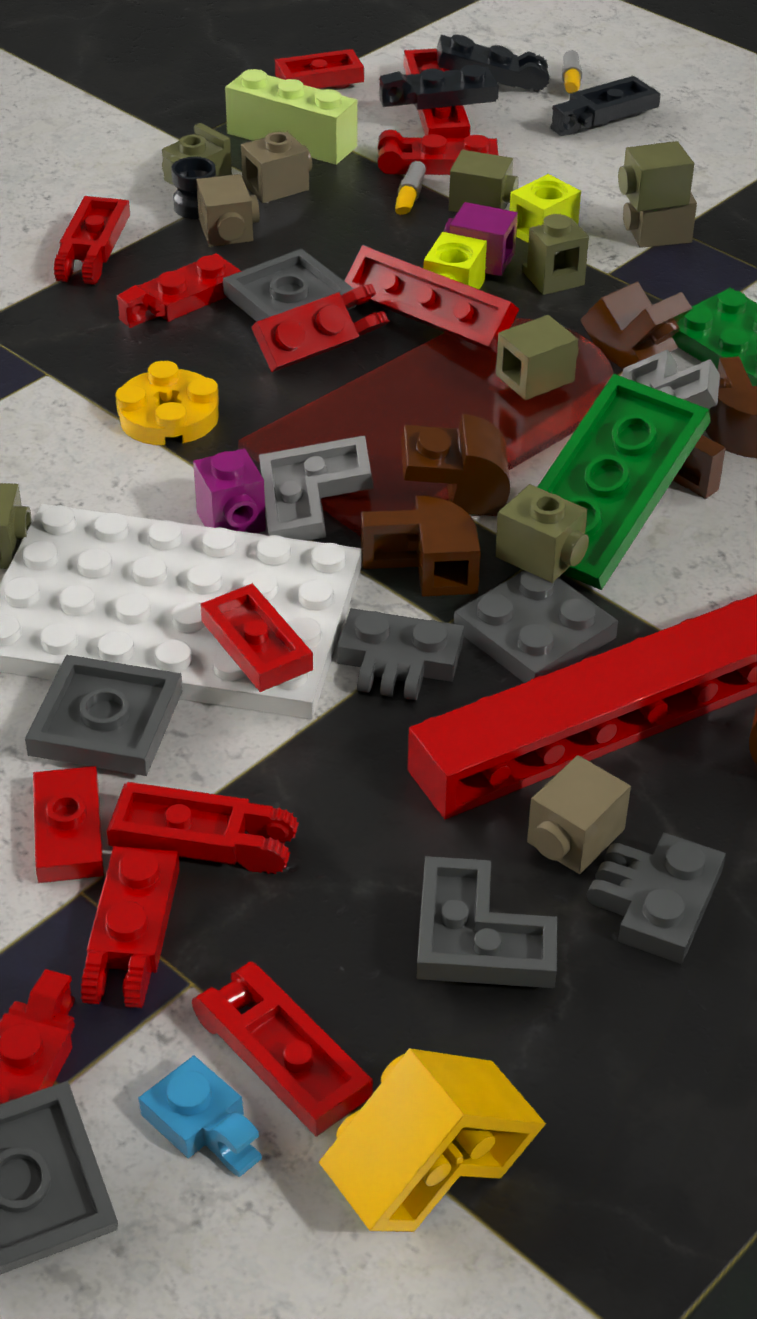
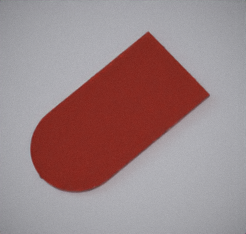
(433, 390)

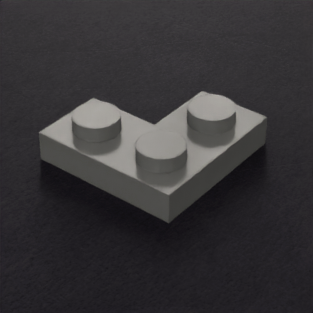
(474, 945)

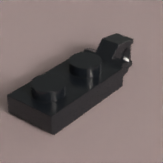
(439, 88)
(603, 104)

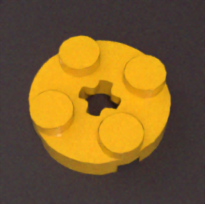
(167, 404)

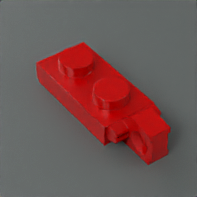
(176, 291)
(36, 1037)

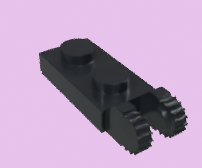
(522, 71)

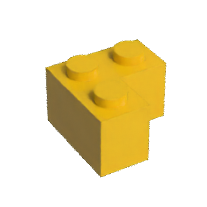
(422, 1132)

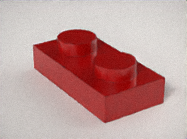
(322, 70)
(256, 637)

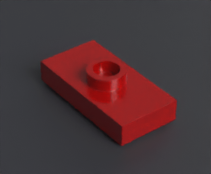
(67, 824)

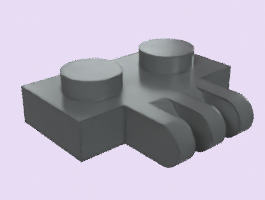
(399, 650)
(658, 893)

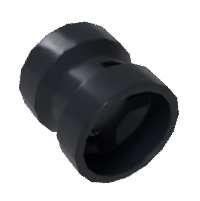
(184, 178)

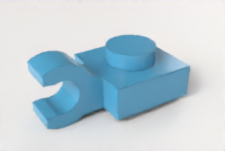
(201, 1110)

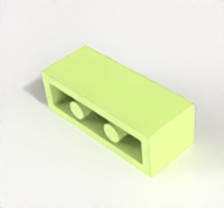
(313, 116)

